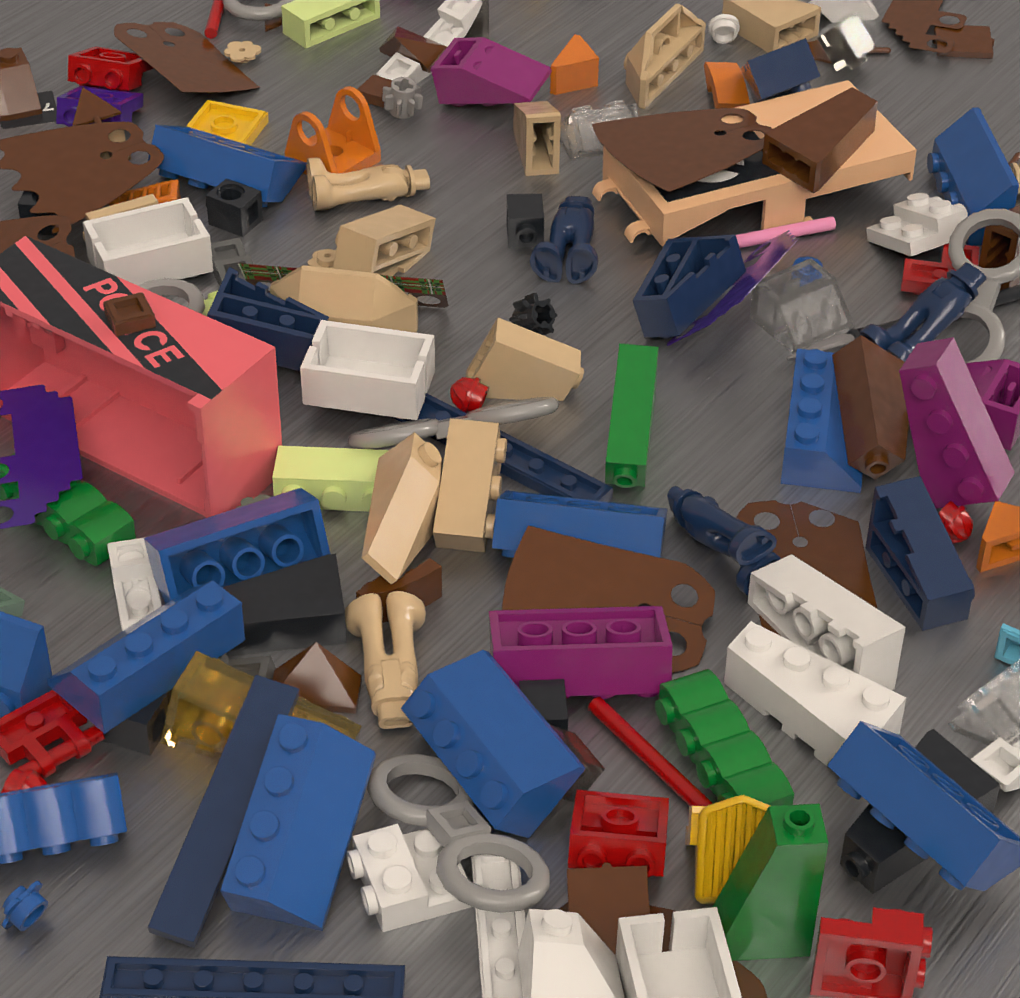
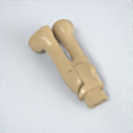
(371, 183)
(394, 676)

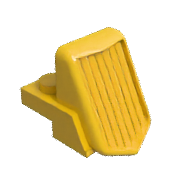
(719, 840)

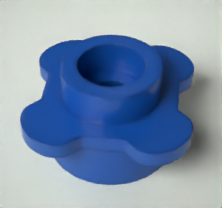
(24, 907)

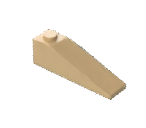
(402, 506)

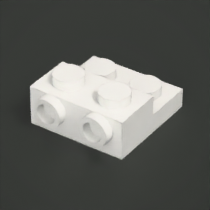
(917, 224)
(400, 876)

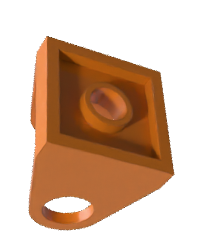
(345, 144)

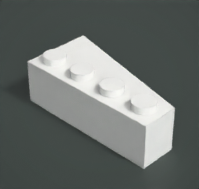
(827, 619)
(807, 691)

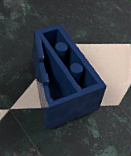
(781, 72)
(686, 282)
(266, 317)
(917, 554)

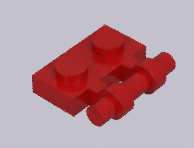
(39, 724)

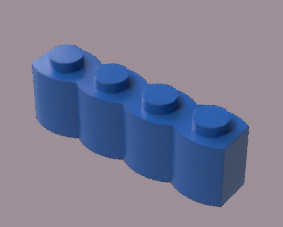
(61, 814)

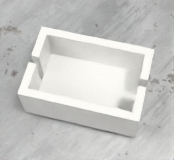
(150, 243)
(368, 369)
(692, 968)

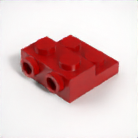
(107, 68)
(618, 831)
(871, 957)

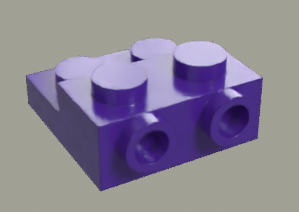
(122, 100)

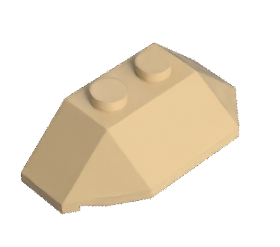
(663, 53)
(350, 297)

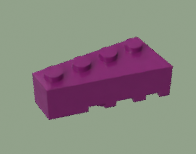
(951, 428)

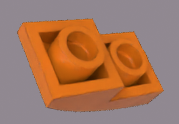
(726, 84)

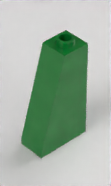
(631, 415)
(776, 886)

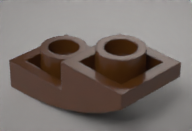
(422, 581)

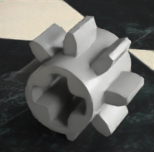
(402, 97)

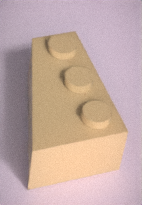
(384, 241)
(469, 485)

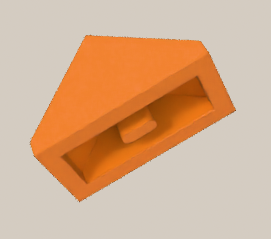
(574, 68)
(1000, 538)

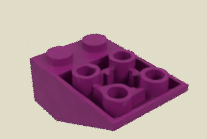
(486, 74)
(1000, 391)

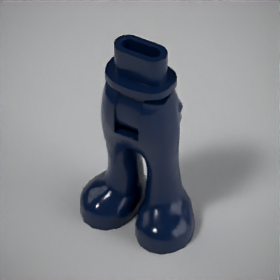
(573, 225)
(935, 307)
(715, 528)

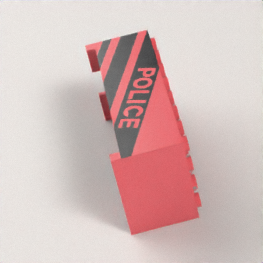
(165, 406)

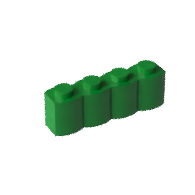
(80, 519)
(719, 741)

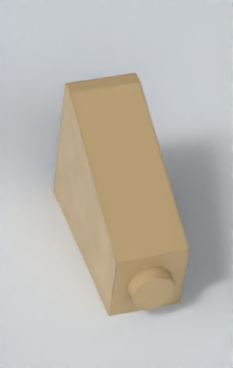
(774, 22)
(537, 137)
(525, 364)

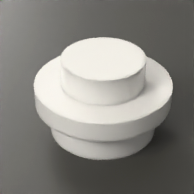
(723, 28)

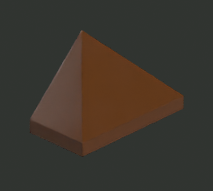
(413, 47)
(322, 679)

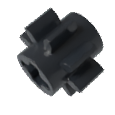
(534, 314)

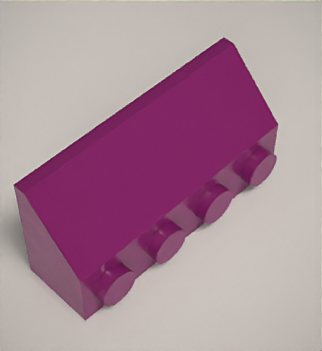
(590, 648)

